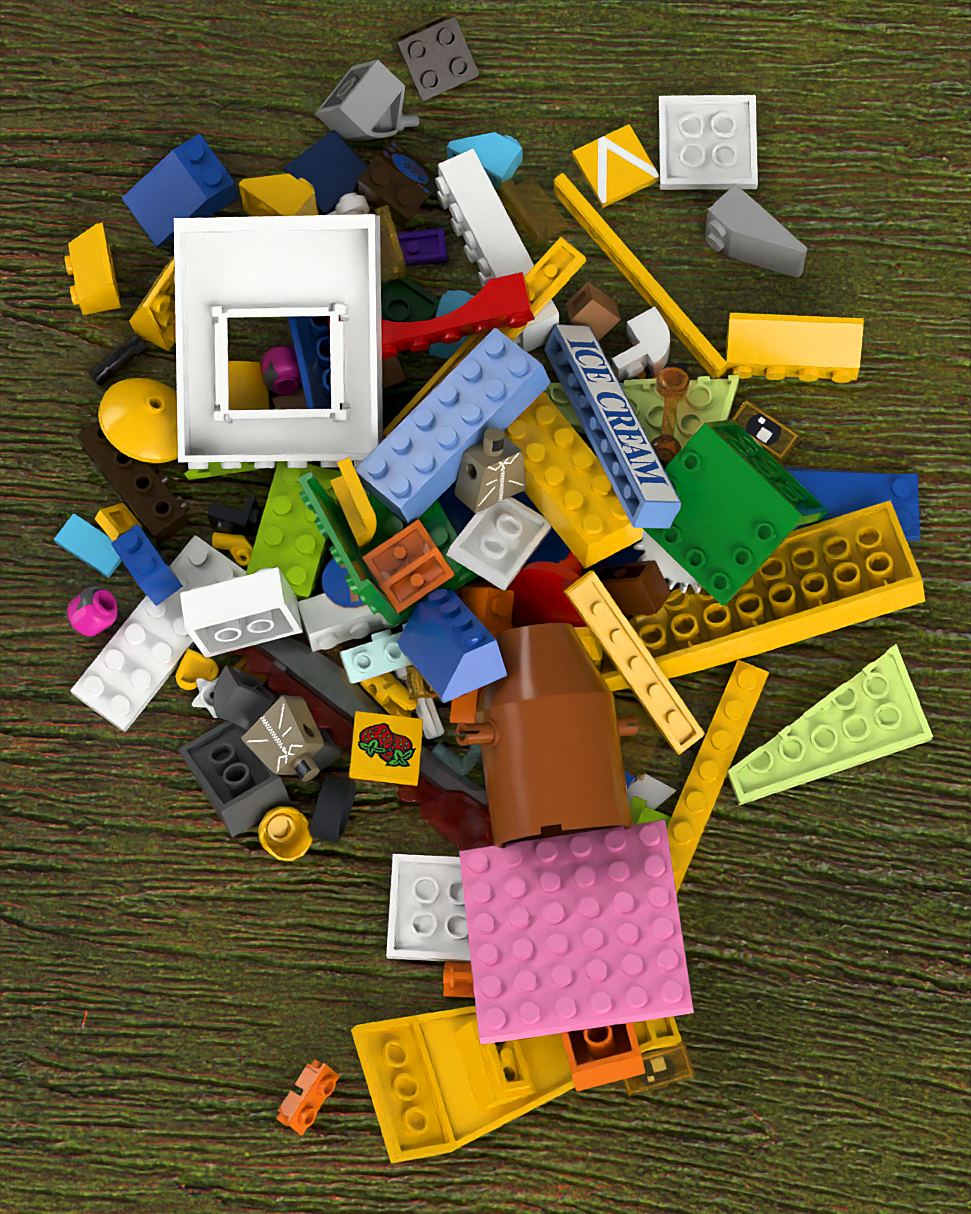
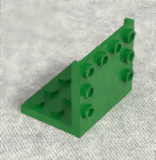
(732, 508)
(346, 551)

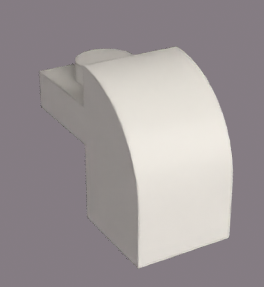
(651, 346)

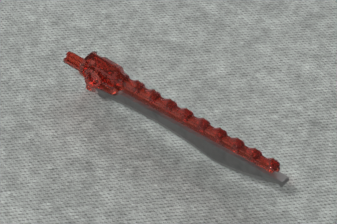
(456, 813)

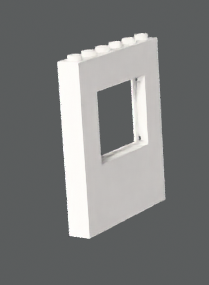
(278, 271)

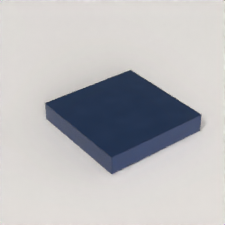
(330, 169)

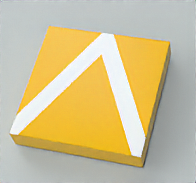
(615, 166)

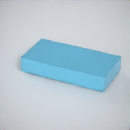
(88, 545)

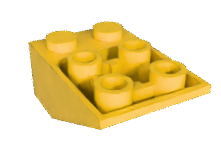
(156, 314)

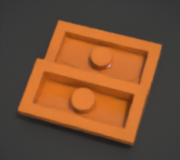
(408, 566)

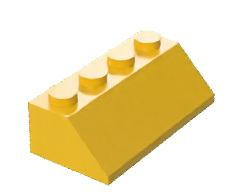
(794, 347)

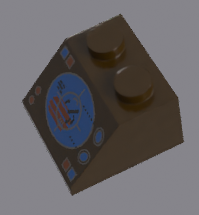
(397, 181)

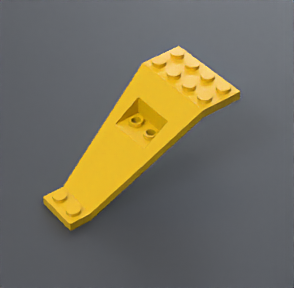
(445, 1089)

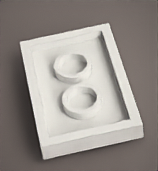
(500, 541)

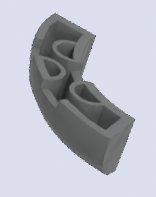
(244, 701)

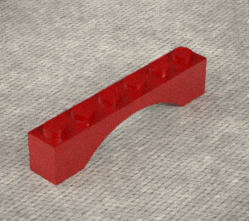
(498, 304)

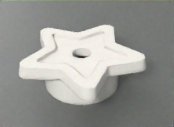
(203, 698)

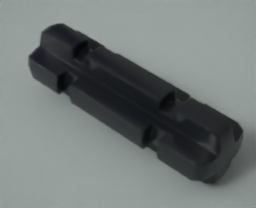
(117, 358)

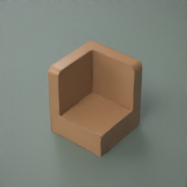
(593, 309)

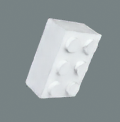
(241, 612)

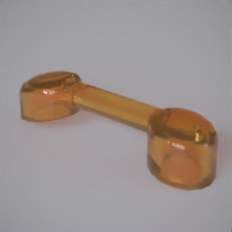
(672, 385)

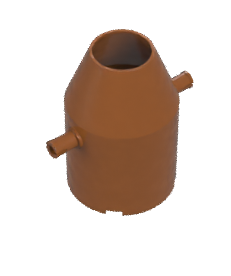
(550, 739)

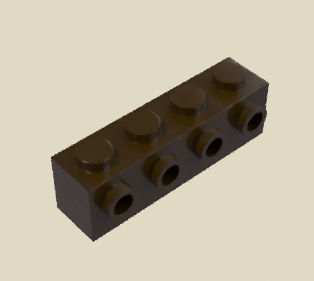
(137, 486)

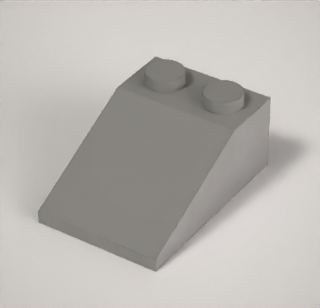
(752, 235)

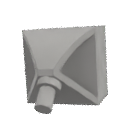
(367, 104)

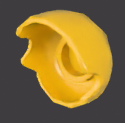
(285, 833)

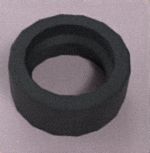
(333, 809)

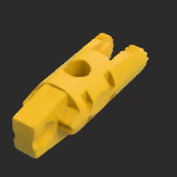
(390, 694)

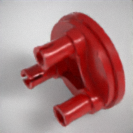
(540, 593)

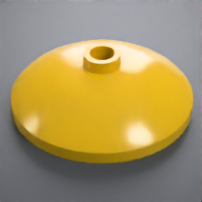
(141, 419)

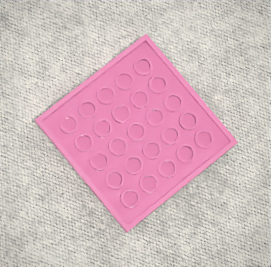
(574, 932)

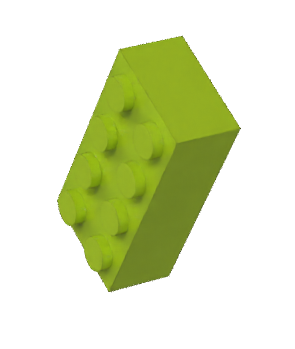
(288, 531)

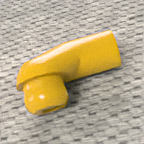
(236, 544)

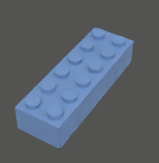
(427, 447)

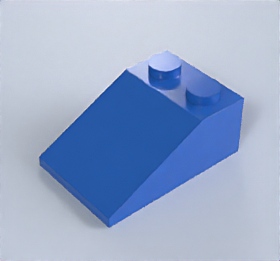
(182, 185)

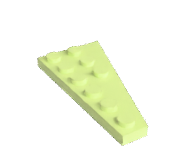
(705, 402)
(850, 726)

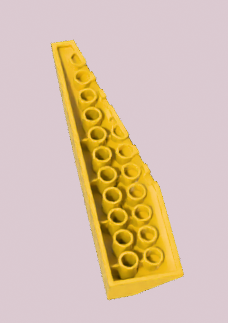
(807, 587)

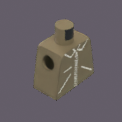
(490, 471)
(286, 738)

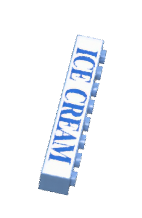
(612, 427)

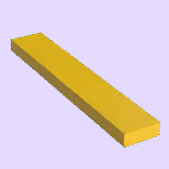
(634, 662)

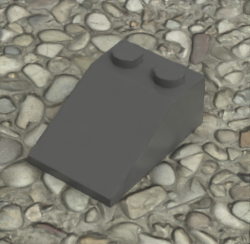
(233, 777)

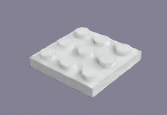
(707, 142)
(427, 910)

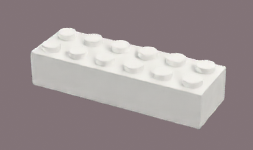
(489, 234)

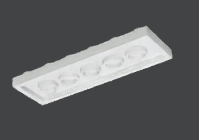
(149, 642)

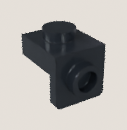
(229, 519)

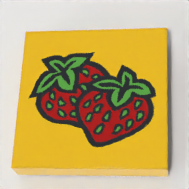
(386, 748)

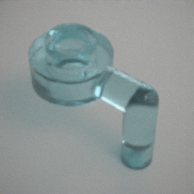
(460, 766)

